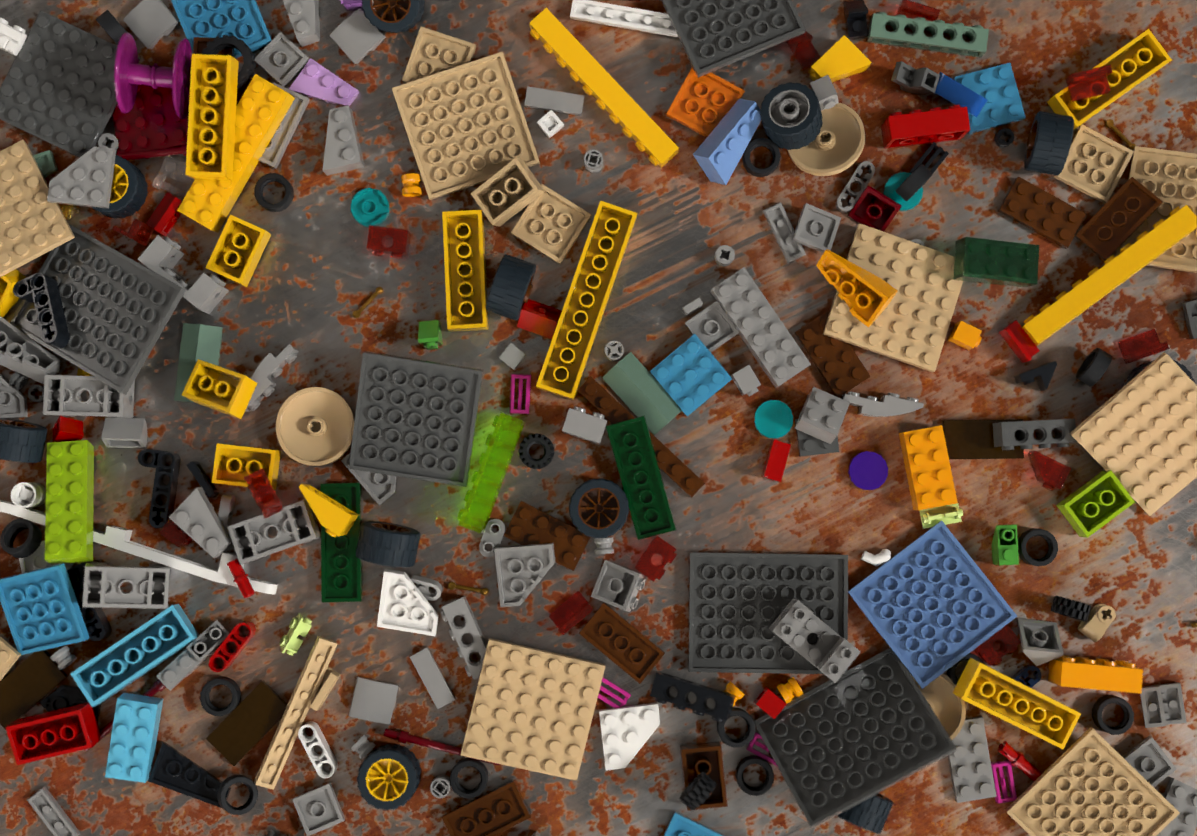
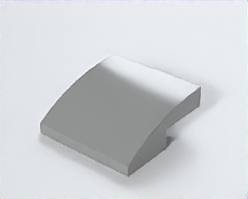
(151, 21)
(357, 36)
(373, 700)
(1163, 705)

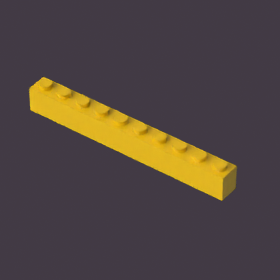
(603, 88)
(1111, 275)

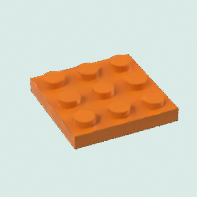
(703, 102)

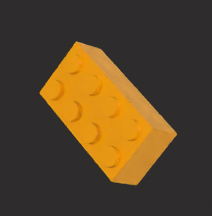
(928, 468)
(1095, 674)

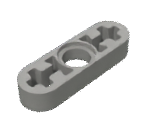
(867, 178)
(226, 511)

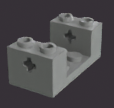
(164, 255)
(64, 399)
(294, 524)
(104, 582)
(831, 651)

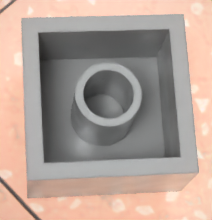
(822, 415)
(585, 425)

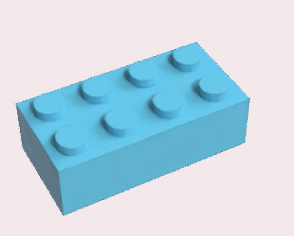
(134, 737)

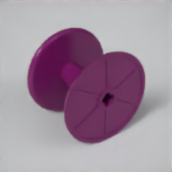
(131, 74)

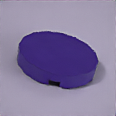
(868, 470)

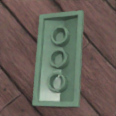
(197, 343)
(642, 393)

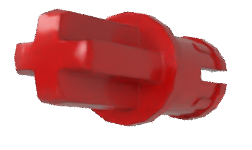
(241, 578)

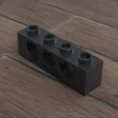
(723, 700)

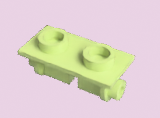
(948, 514)
(297, 627)

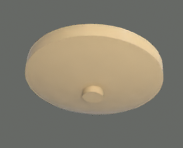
(836, 146)
(315, 426)
(945, 704)

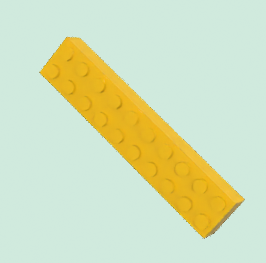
(586, 300)

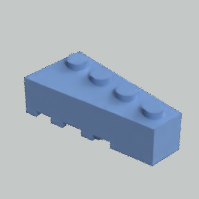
(728, 141)

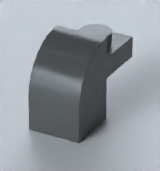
(915, 81)

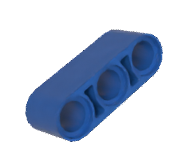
(960, 95)

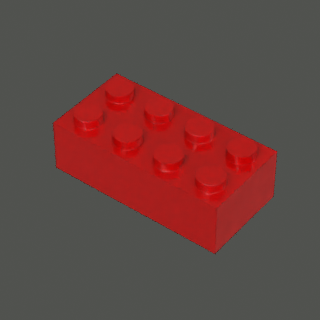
(925, 127)
(53, 733)

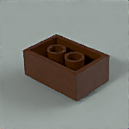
(707, 759)

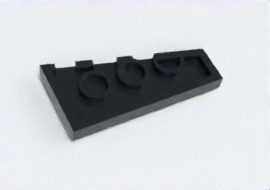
(185, 776)

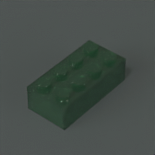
(996, 262)

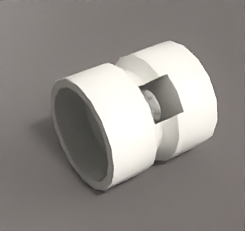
(28, 495)

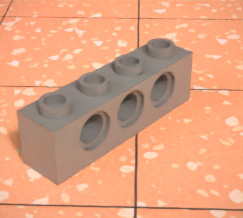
(462, 608)

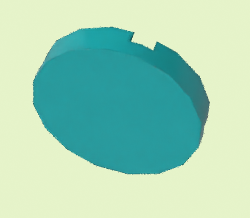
(892, 185)
(370, 207)
(773, 419)

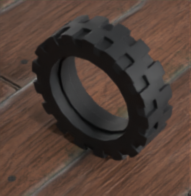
(221, 43)

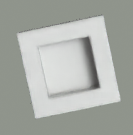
(550, 124)

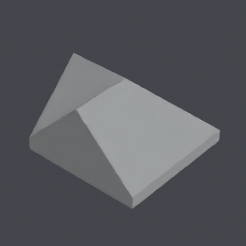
(1040, 640)

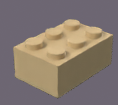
(507, 192)

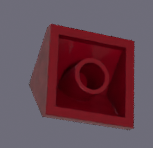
(874, 209)

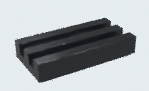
(938, 151)
(203, 479)

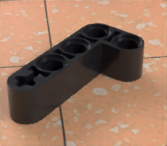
(46, 297)
(159, 487)
(99, 615)

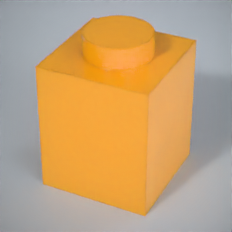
(965, 335)

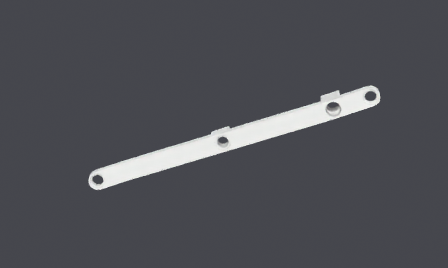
(120, 537)

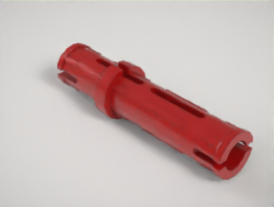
(1017, 759)

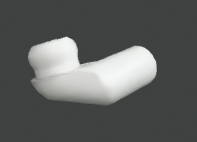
(878, 559)

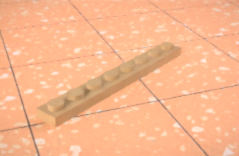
(295, 712)

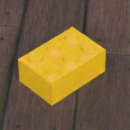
(238, 250)
(219, 389)
(236, 462)

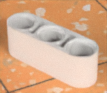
(318, 759)

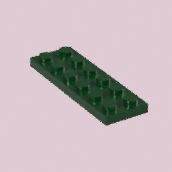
(641, 477)
(339, 565)

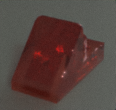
(804, 50)

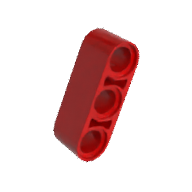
(225, 653)

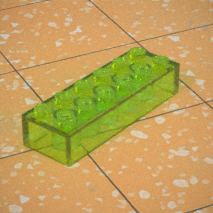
(491, 472)

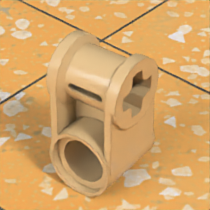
(1096, 623)

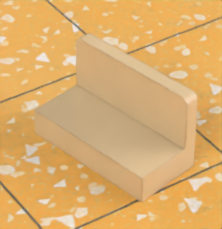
(325, 687)

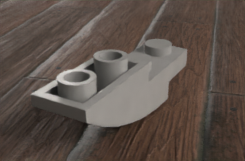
(269, 367)
(888, 406)
(193, 655)

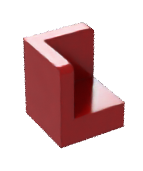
(67, 430)
(770, 702)

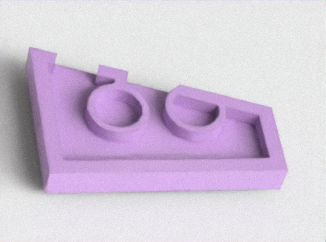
(322, 84)

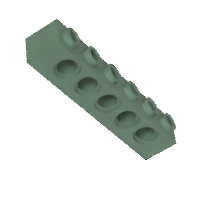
(956, 45)

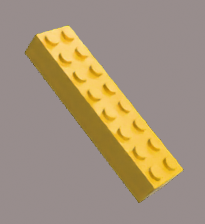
(257, 120)

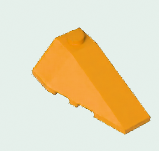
(861, 290)

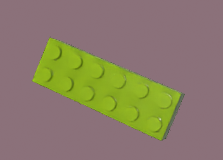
(69, 502)

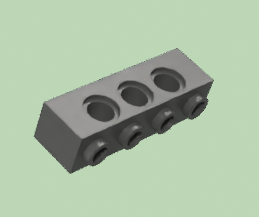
(1004, 433)

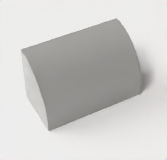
(125, 433)

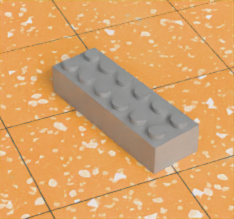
(760, 327)

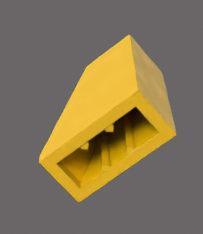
(840, 61)

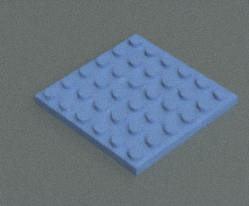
(932, 604)

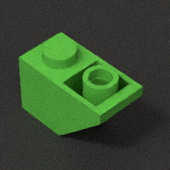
(430, 334)
(1005, 545)

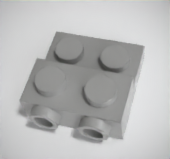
(618, 586)

